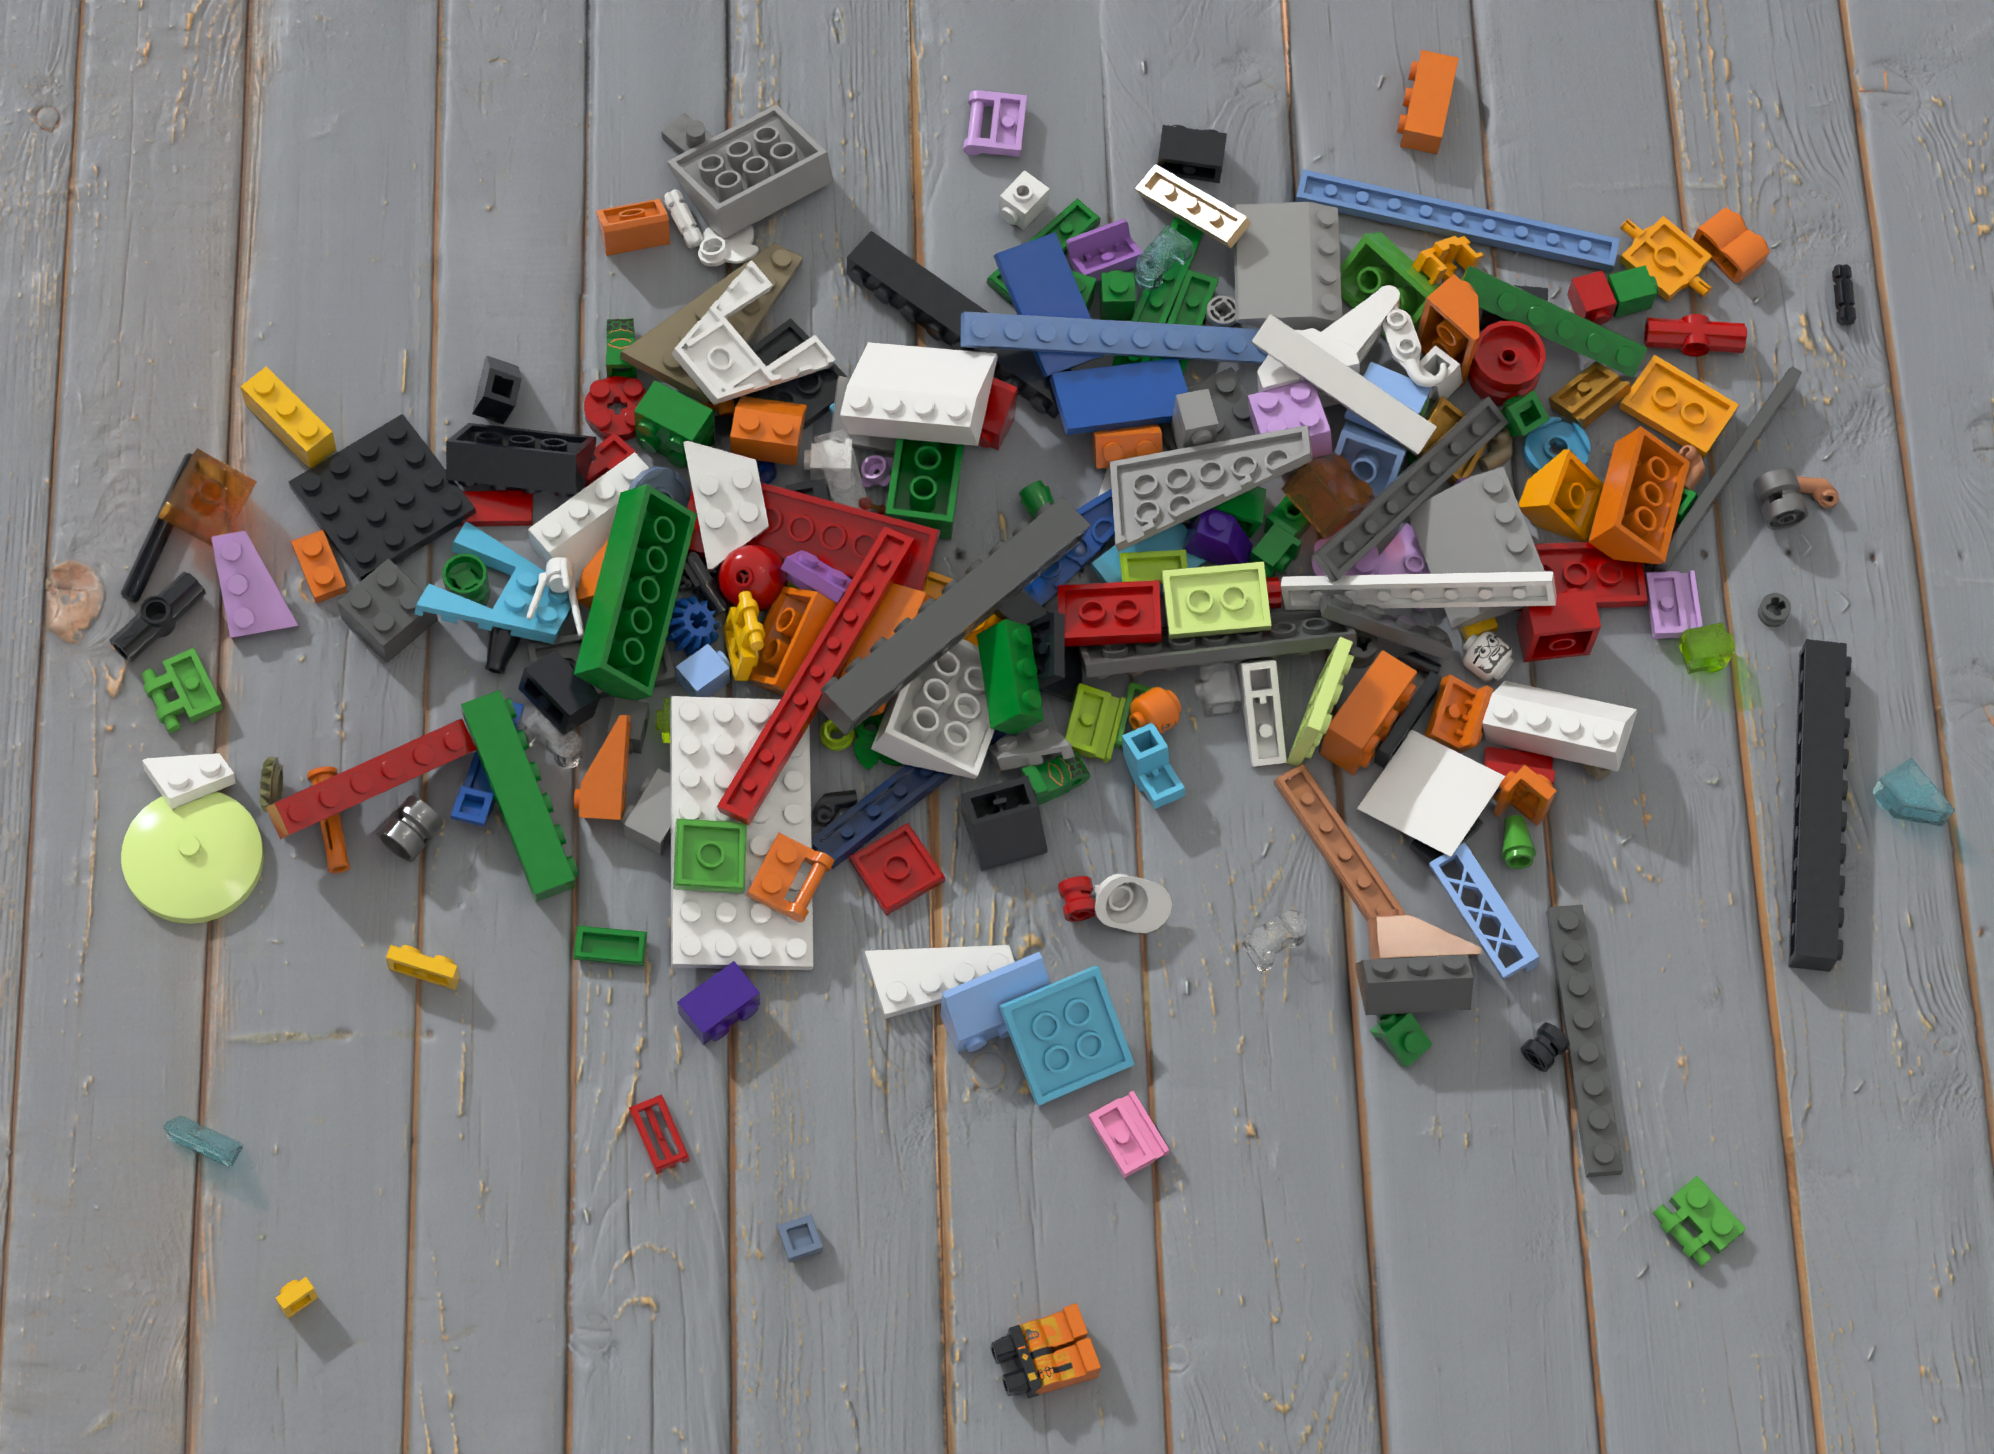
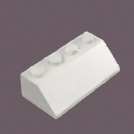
(585, 520)
(1558, 725)

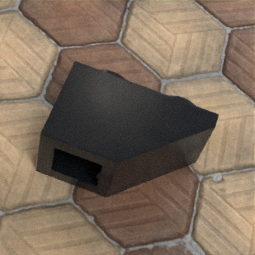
(497, 390)

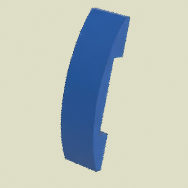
(475, 798)

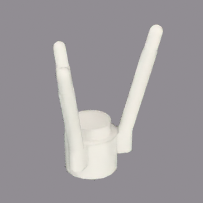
(559, 579)

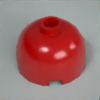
(762, 569)

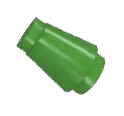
(1517, 844)

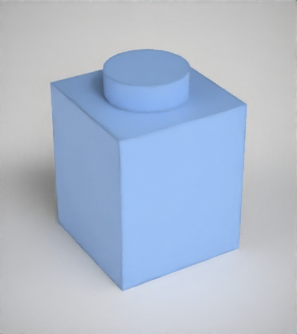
(704, 672)

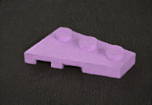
(247, 588)

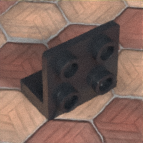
(1057, 665)

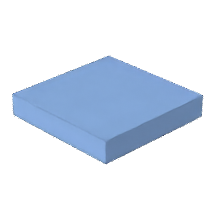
(1397, 386)

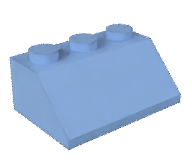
(973, 1009)

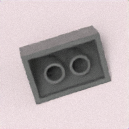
(1415, 984)

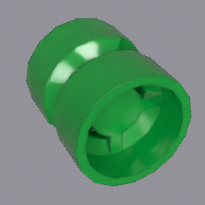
(467, 577)

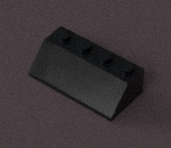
(519, 459)

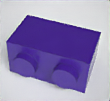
(719, 1003)

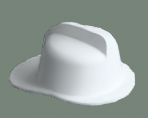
(1132, 903)

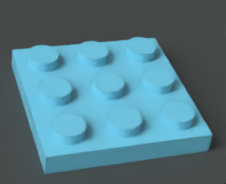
(1066, 1035)

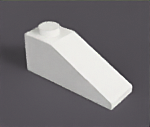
(1262, 711)

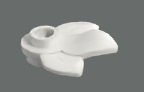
(733, 249)

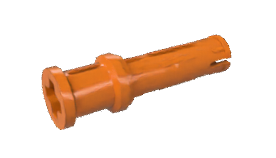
(331, 827)

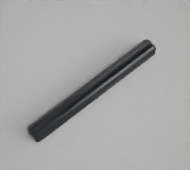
(151, 548)

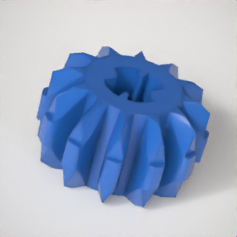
(692, 625)

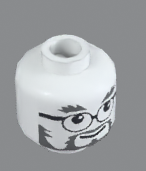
(1487, 656)

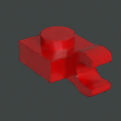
(608, 455)

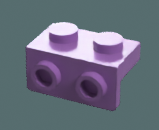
(1103, 250)
(811, 574)

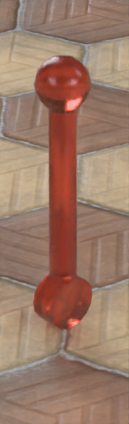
(865, 503)

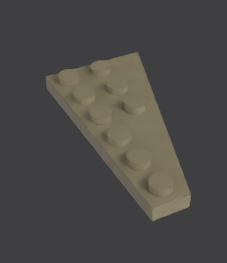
(654, 349)

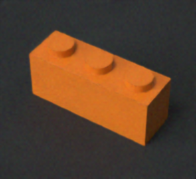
(1427, 101)

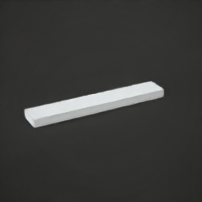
(1343, 384)

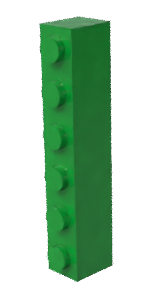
(518, 795)

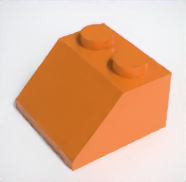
(767, 430)

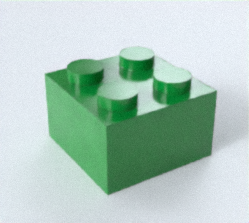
(670, 418)

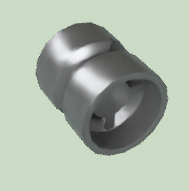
(1780, 498)
(414, 824)

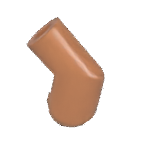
(1696, 467)

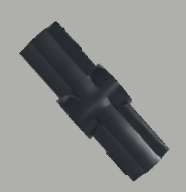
(143, 631)

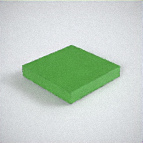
(710, 856)

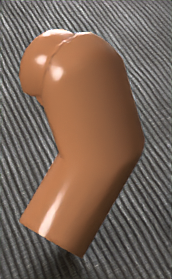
(1820, 490)

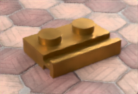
(1589, 394)

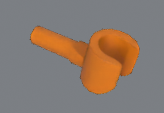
(724, 409)

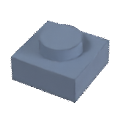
(800, 1238)

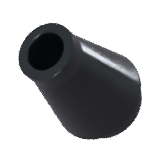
(500, 649)

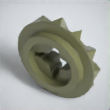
(271, 782)

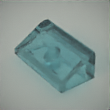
(203, 1140)

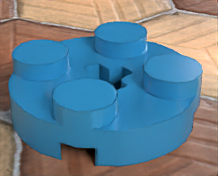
(1562, 434)

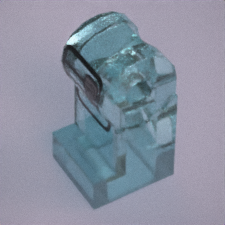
(1160, 256)

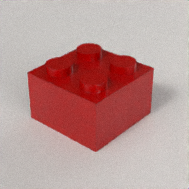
(1560, 629)

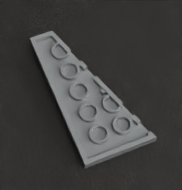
(1178, 484)

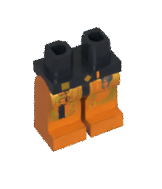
(1047, 1354)

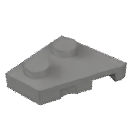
(1029, 747)

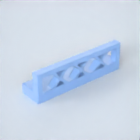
(1494, 909)

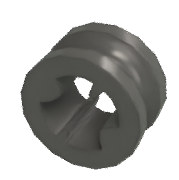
(1780, 602)

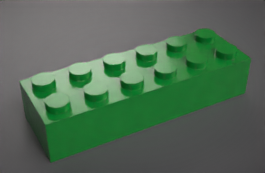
(635, 594)

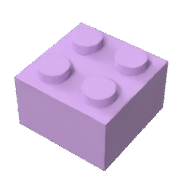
(1290, 408)

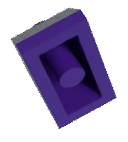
(1217, 539)

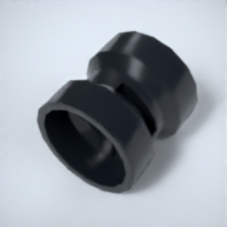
(1545, 1047)

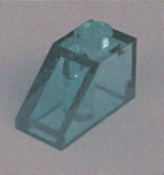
(1912, 796)

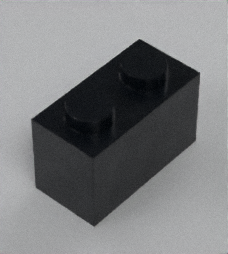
(1192, 152)
(558, 692)

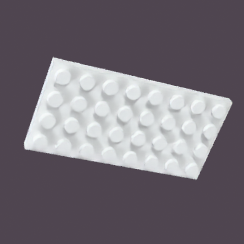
(706, 751)

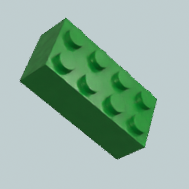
(925, 484)

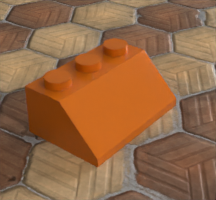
(1451, 322)
(789, 635)

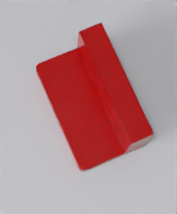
(1509, 760)

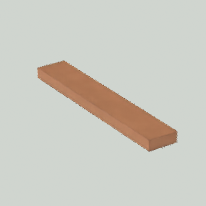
(1335, 842)

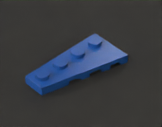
(1100, 517)

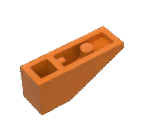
(605, 783)

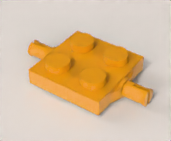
(1668, 256)

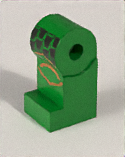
(619, 336)
(1056, 777)

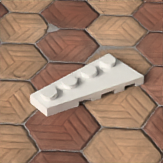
(917, 977)

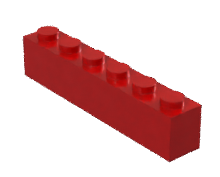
(370, 778)

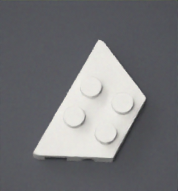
(726, 500)

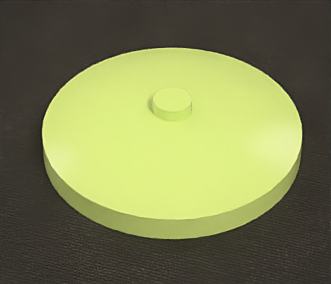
(192, 858)

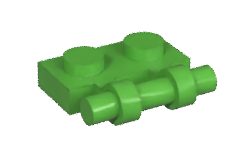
(192, 686)
(1706, 1215)

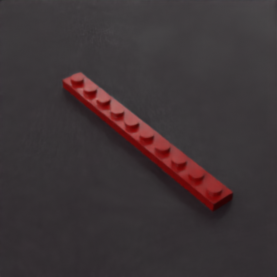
(821, 664)

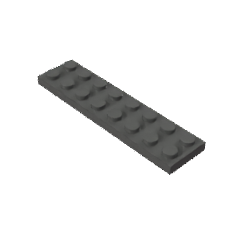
(1290, 633)

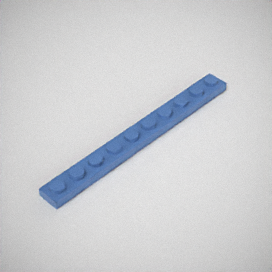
(1459, 220)
(1109, 337)

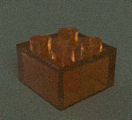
(1328, 493)
(207, 497)

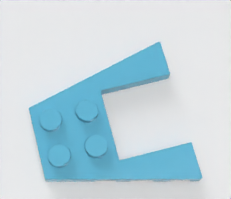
(514, 602)

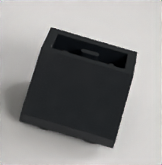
(1004, 823)

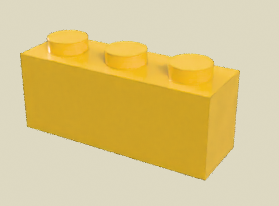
(288, 417)

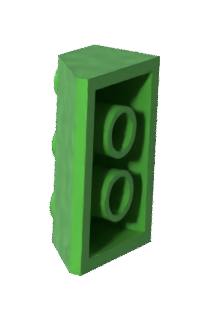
(1381, 263)

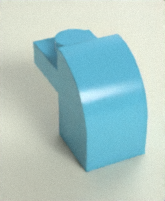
(1150, 767)

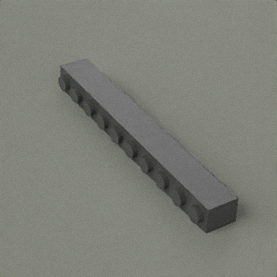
(952, 616)

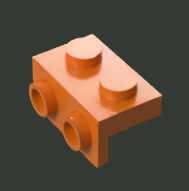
(1458, 714)
(1527, 793)

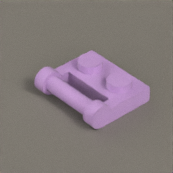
(1006, 123)

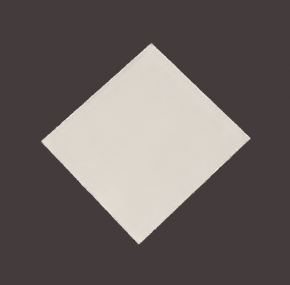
(1431, 793)

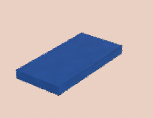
(1044, 286)
(1117, 395)

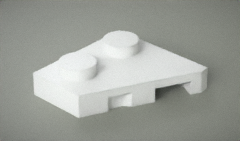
(188, 777)

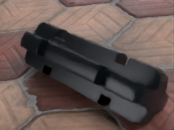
(1844, 294)

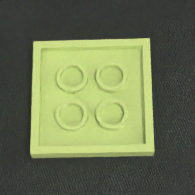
(1321, 702)

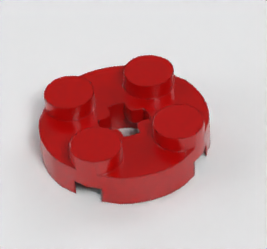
(607, 393)

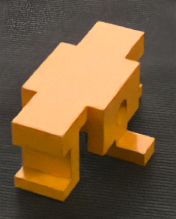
(1438, 260)

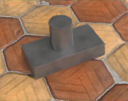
(685, 133)

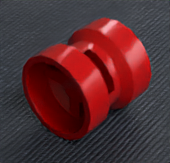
(1077, 897)

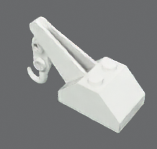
(1353, 337)

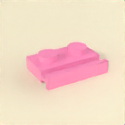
(1128, 1134)

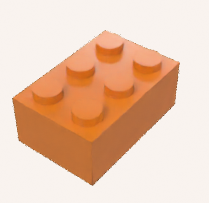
(1369, 713)

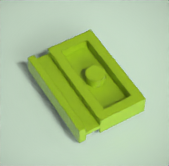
(1094, 722)

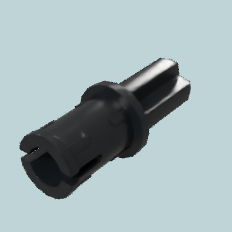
(705, 584)

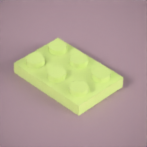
(1216, 600)

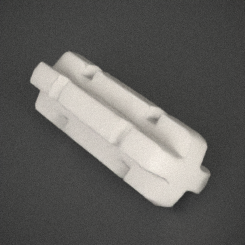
(683, 218)

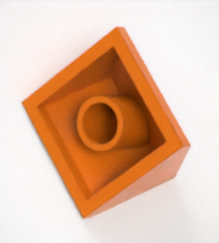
(634, 227)

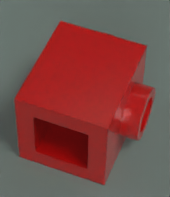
(1592, 297)

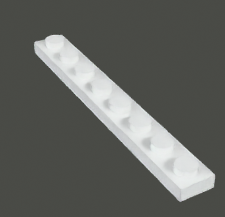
(1424, 590)

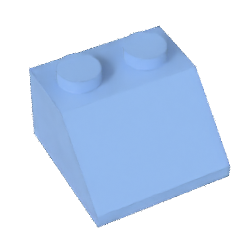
(1371, 455)

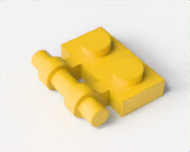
(743, 636)

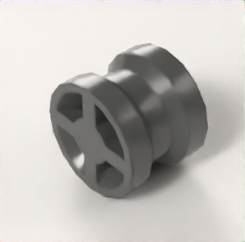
(1363, 655)

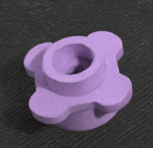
(873, 465)

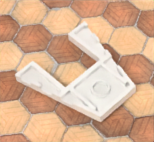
(725, 363)

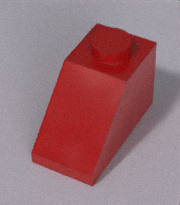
(998, 414)

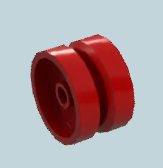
(1506, 361)

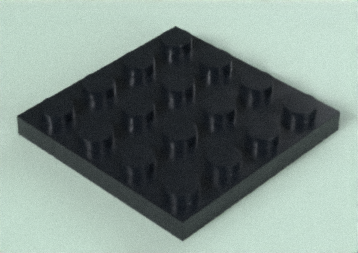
(382, 497)

